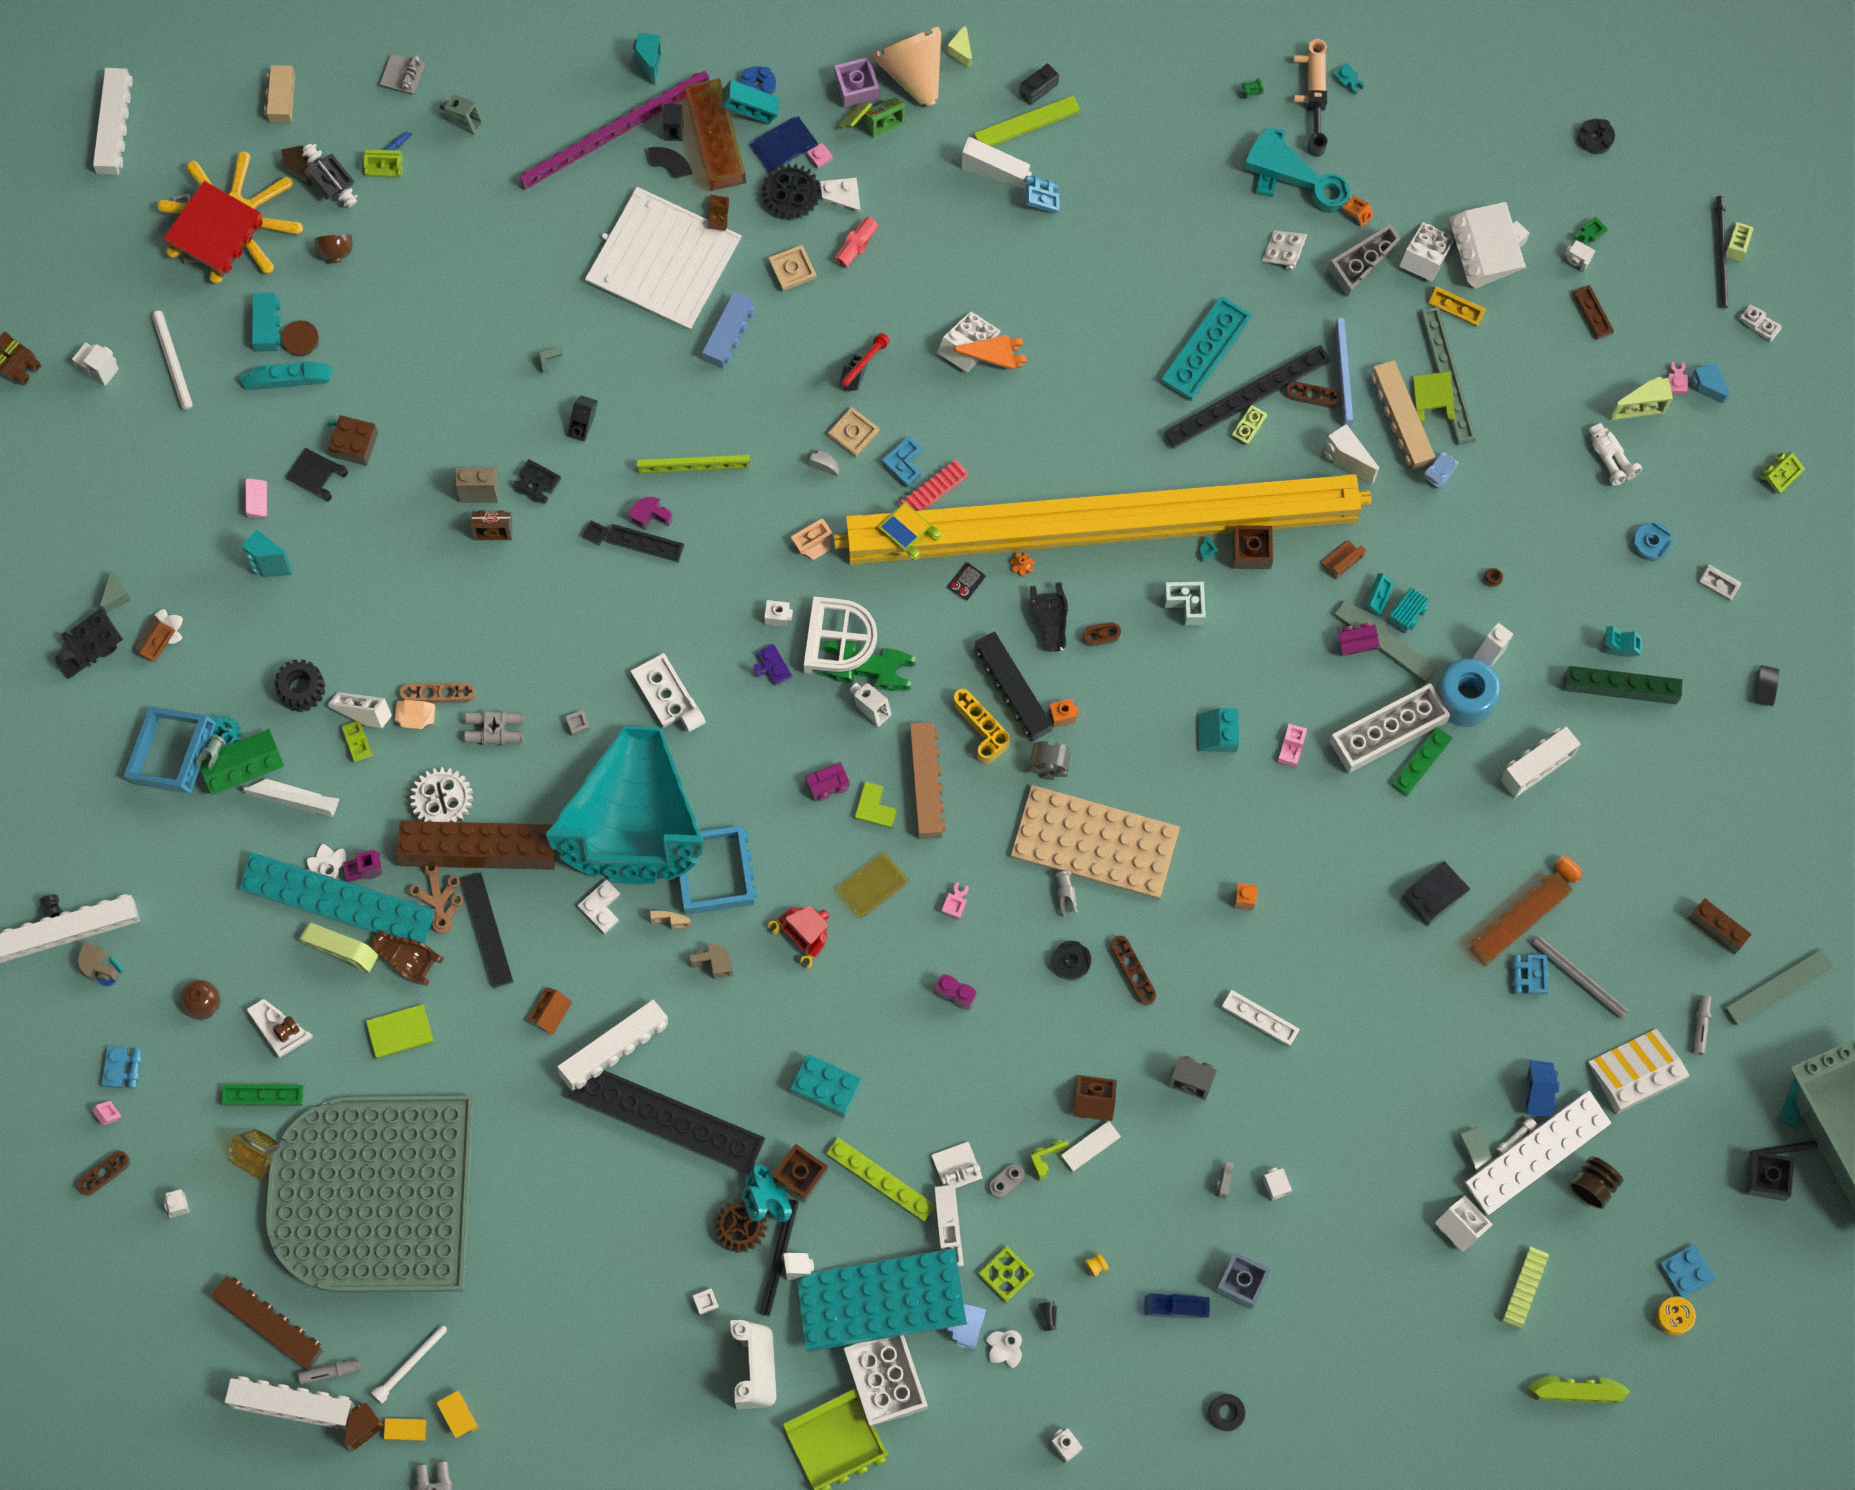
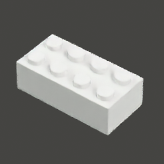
(1539, 762)

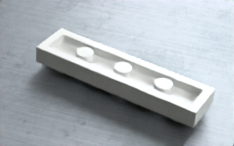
(1260, 1018)

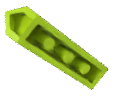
(1552, 1389)

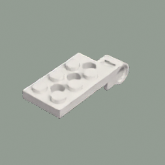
(689, 714)

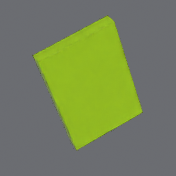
(400, 1031)

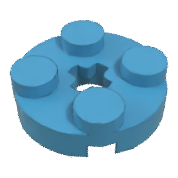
(1647, 550)

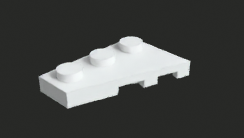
(267, 1016)

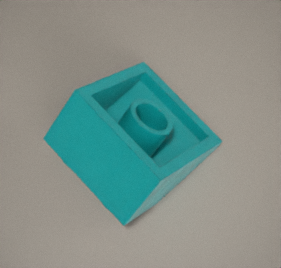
(648, 55)
(1219, 730)

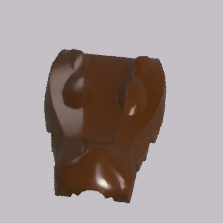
(408, 957)

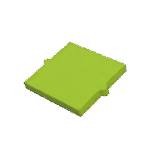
(854, 115)

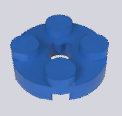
(760, 74)

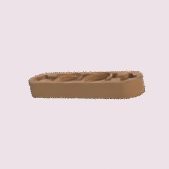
(437, 696)

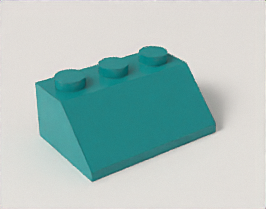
(265, 556)

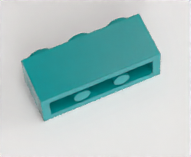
(750, 102)
(266, 322)

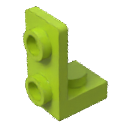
(1041, 1167)

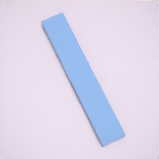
(1343, 372)

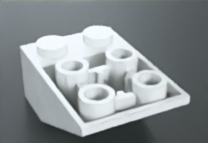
(1427, 251)
(968, 330)

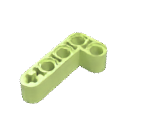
(339, 946)

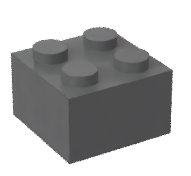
(1192, 1077)

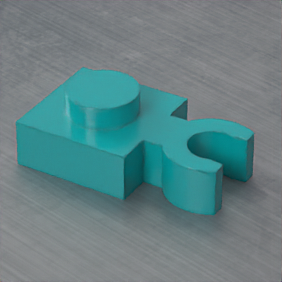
(1348, 76)

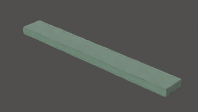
(1445, 362)

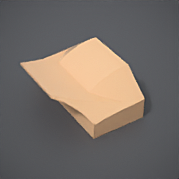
(813, 540)
(414, 714)

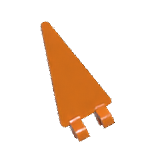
(995, 351)

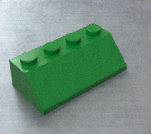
(242, 762)

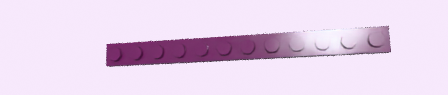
(608, 133)

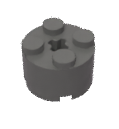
(1050, 760)

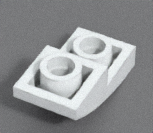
(1759, 323)

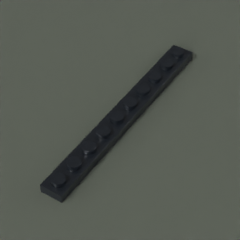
(1247, 396)

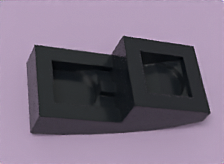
(1767, 685)

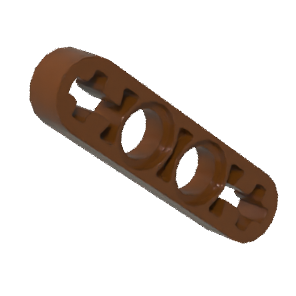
(1135, 969)

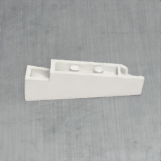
(293, 797)

